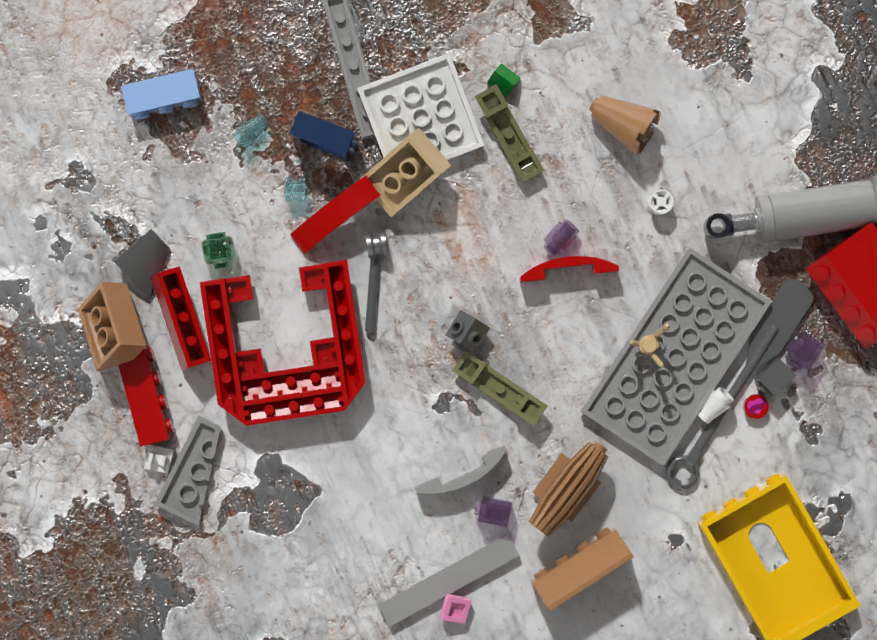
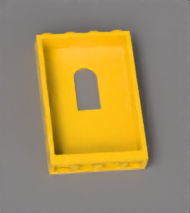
(798, 594)

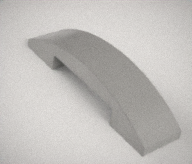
(434, 486)

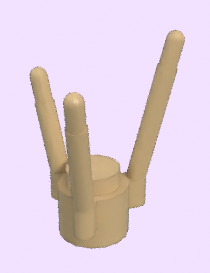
(649, 344)

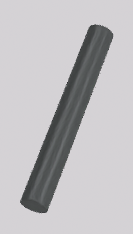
(372, 294)

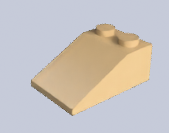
(407, 171)

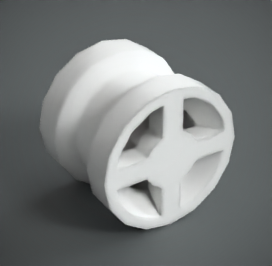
(664, 202)

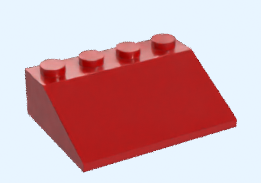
(850, 282)

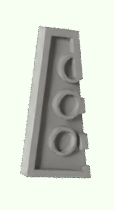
(189, 477)

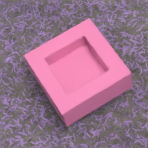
(455, 608)

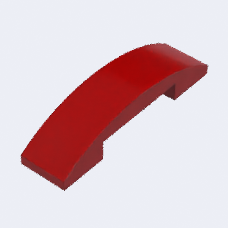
(335, 214)
(598, 266)

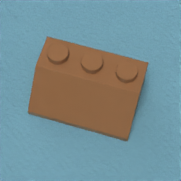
(111, 325)

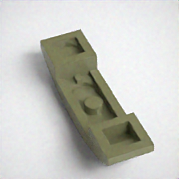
(508, 133)
(500, 388)

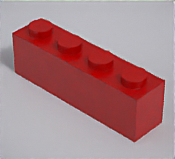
(180, 318)
(145, 400)

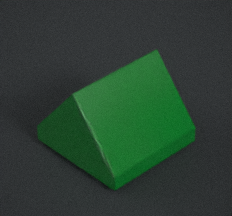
(504, 79)

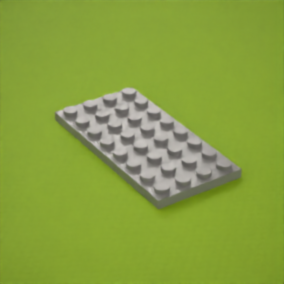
(708, 324)

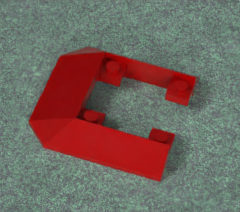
(291, 393)

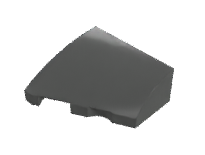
(144, 260)

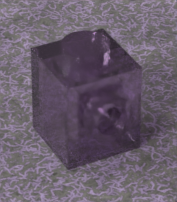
(803, 351)
(493, 510)

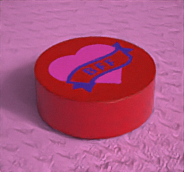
(755, 406)

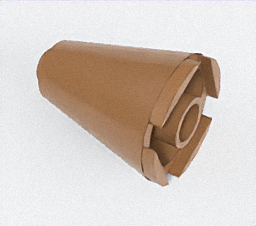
(625, 121)

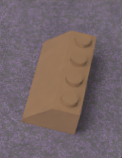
(581, 568)

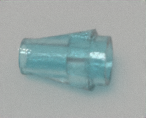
(248, 132)

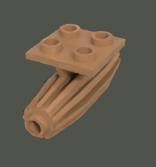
(568, 487)

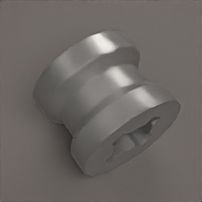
(376, 244)

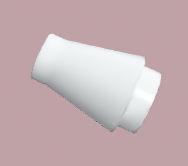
(717, 403)

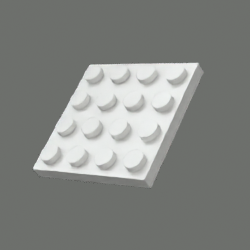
(422, 98)

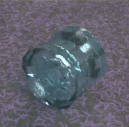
(295, 189)

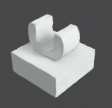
(159, 458)

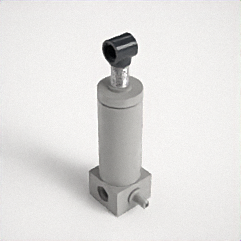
(804, 212)

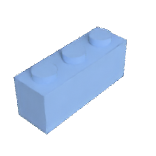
(162, 94)

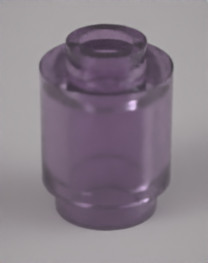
(560, 237)

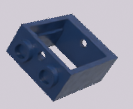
(324, 135)

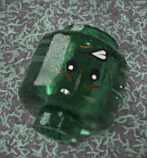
(218, 249)

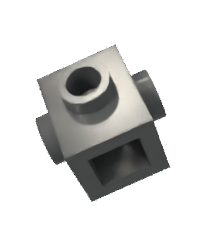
(467, 332)

